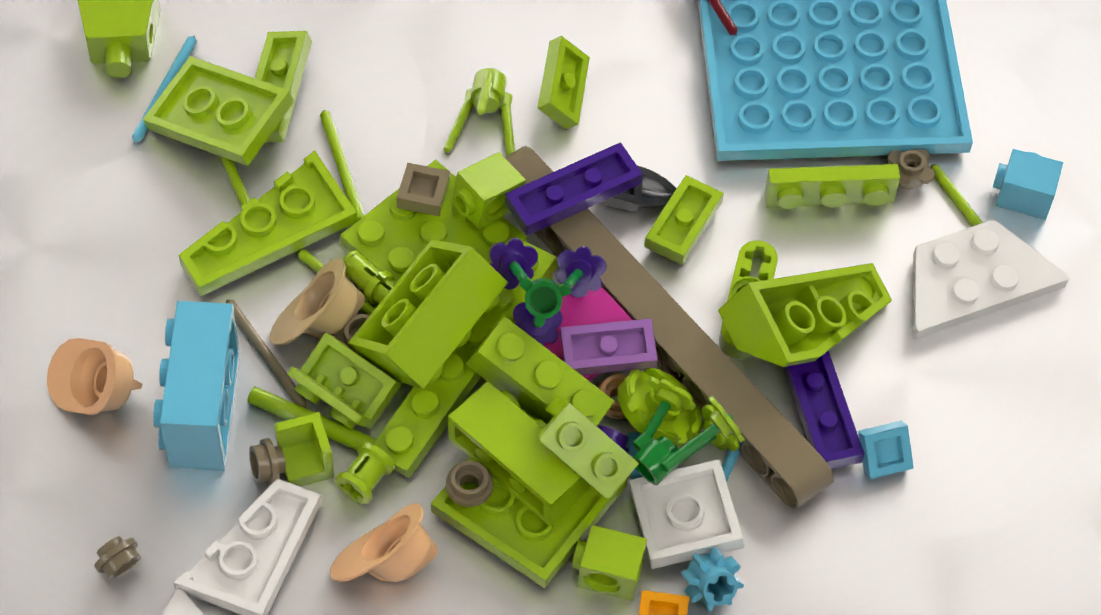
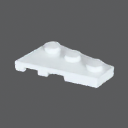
(256, 554)

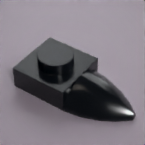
(651, 193)

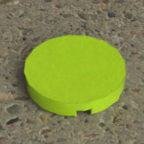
(639, 406)

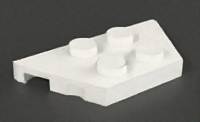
(976, 275)

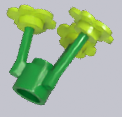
(661, 456)

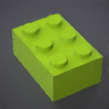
(429, 313)

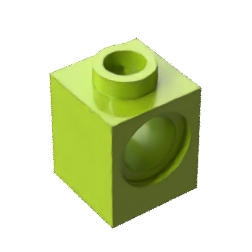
(482, 189)
(610, 562)

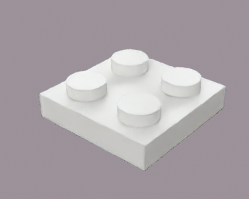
(686, 514)

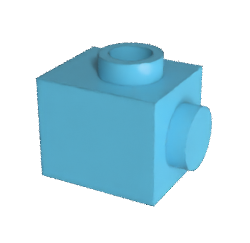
(1027, 183)

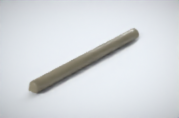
(267, 355)

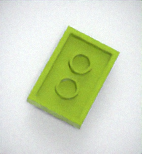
(219, 110)

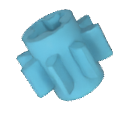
(712, 579)

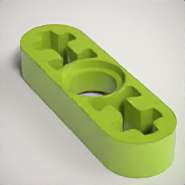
(742, 277)

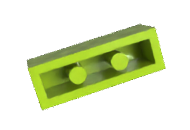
(534, 374)
(506, 442)

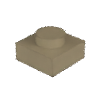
(423, 189)

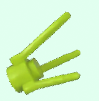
(486, 96)

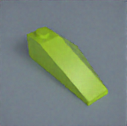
(803, 314)

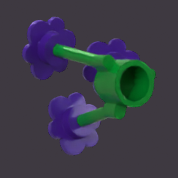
(543, 297)

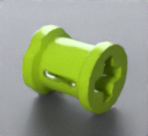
(365, 473)

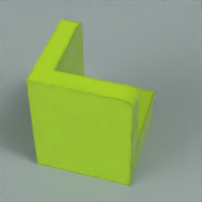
(305, 449)

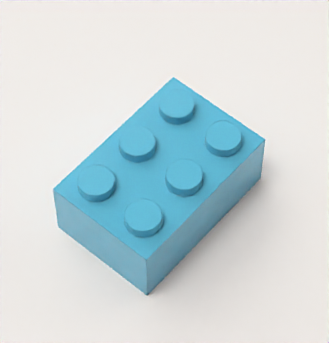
(198, 385)

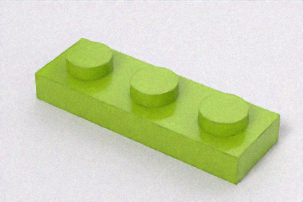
(283, 65)
(831, 185)

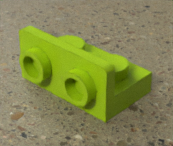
(586, 448)

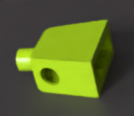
(119, 32)

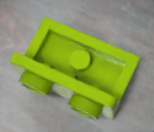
(345, 382)

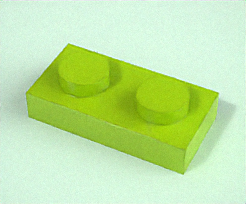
(563, 82)
(683, 220)

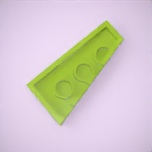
(282, 221)

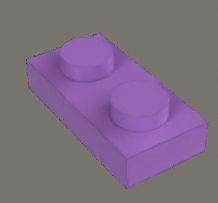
(609, 346)

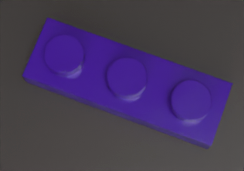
(573, 188)
(824, 411)

